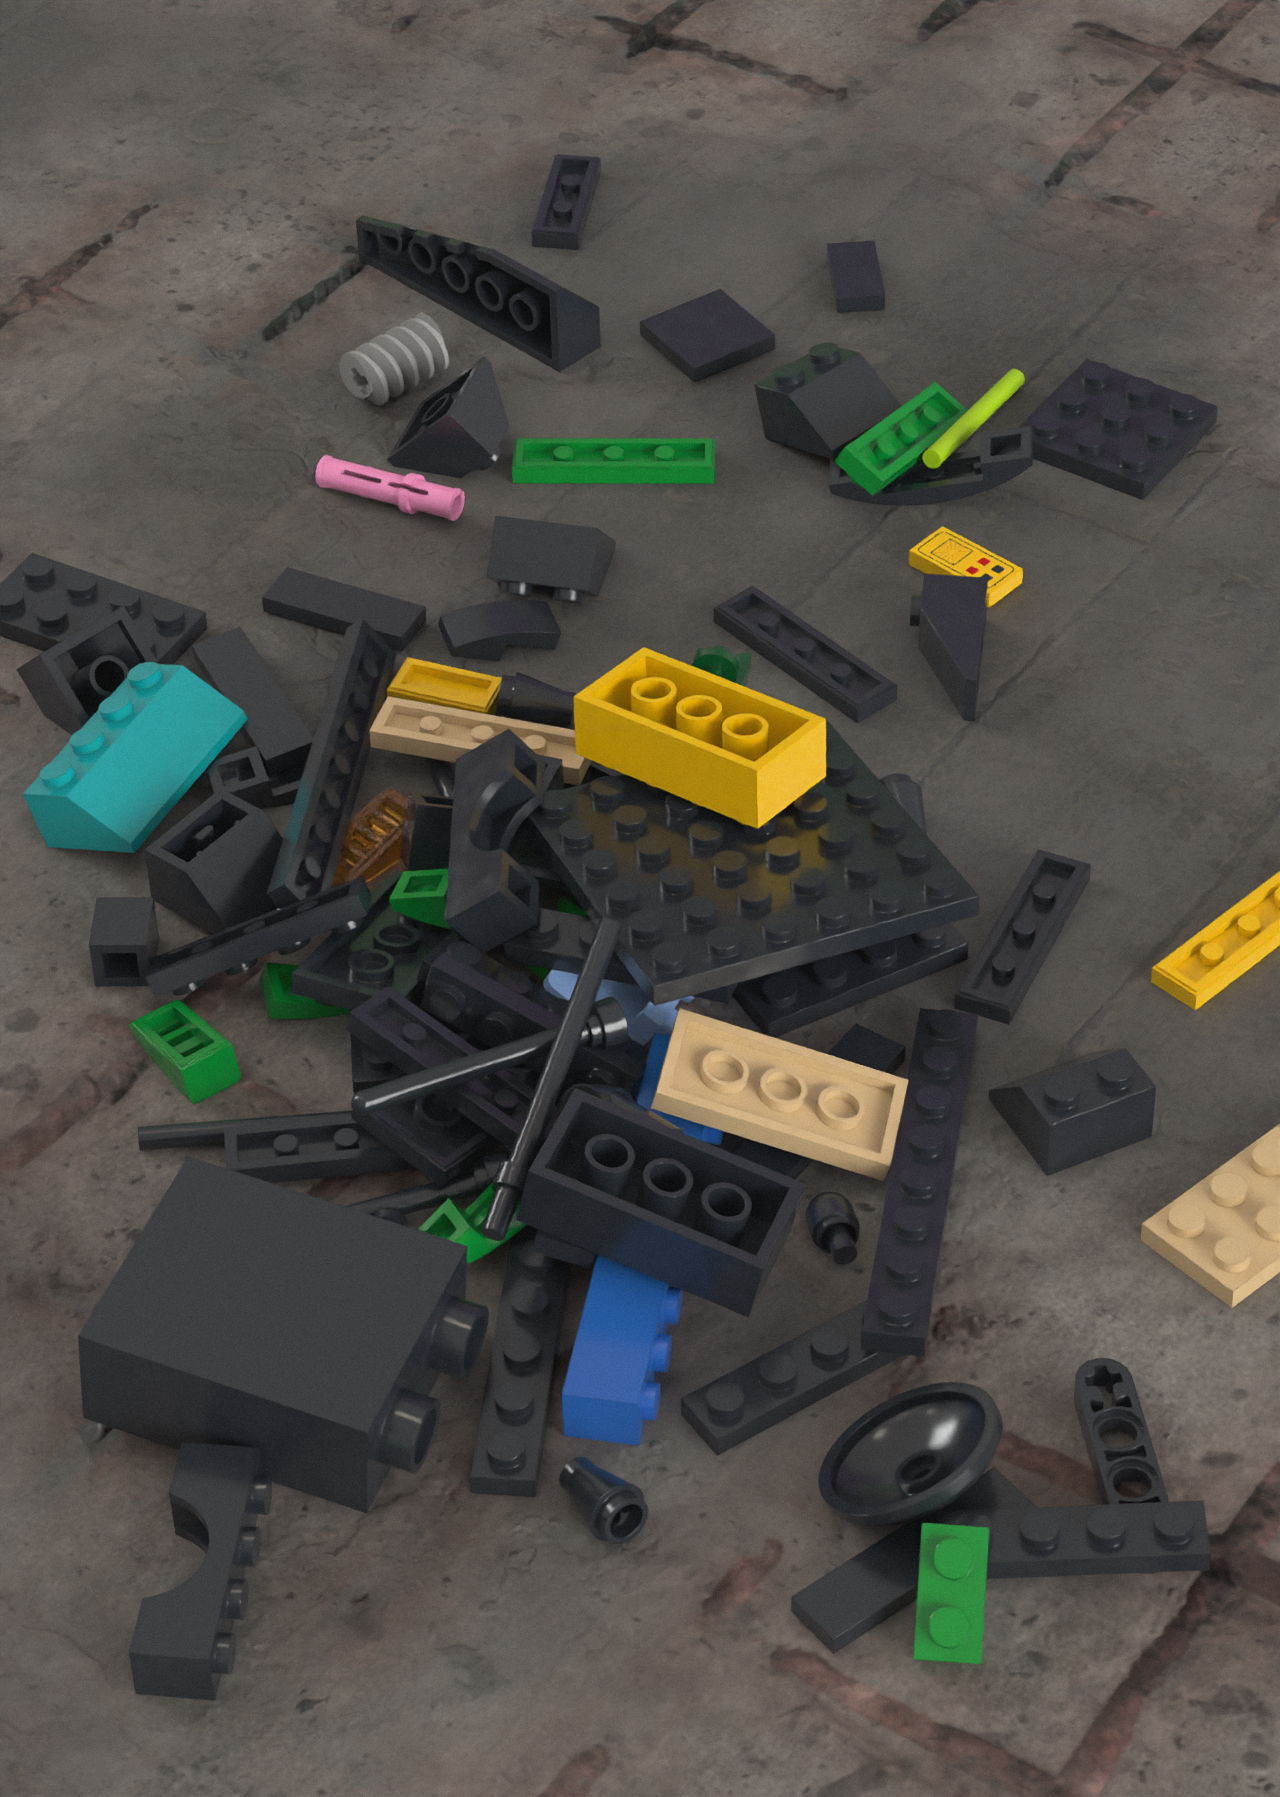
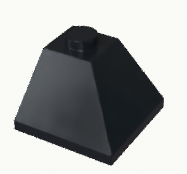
(455, 426)
(85, 669)

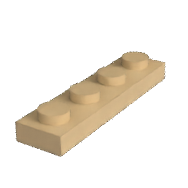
(452, 732)

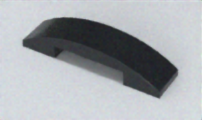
(963, 474)

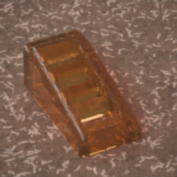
(381, 816)

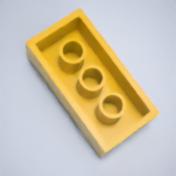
(700, 737)

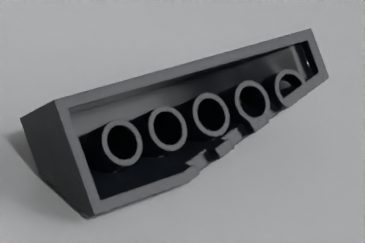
(485, 290)

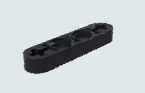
(1110, 1463)

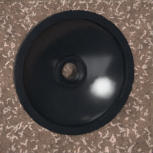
(911, 1454)

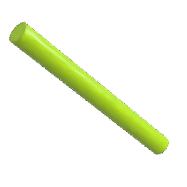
(973, 418)

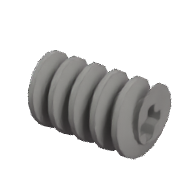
(395, 360)

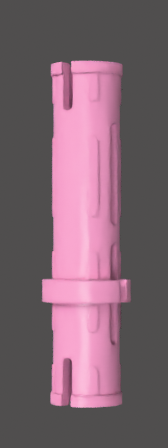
(409, 492)

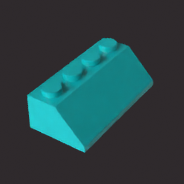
(132, 760)

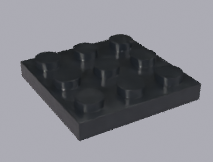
(1117, 428)

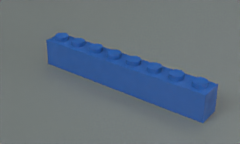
(625, 1325)

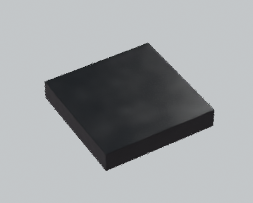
(707, 335)

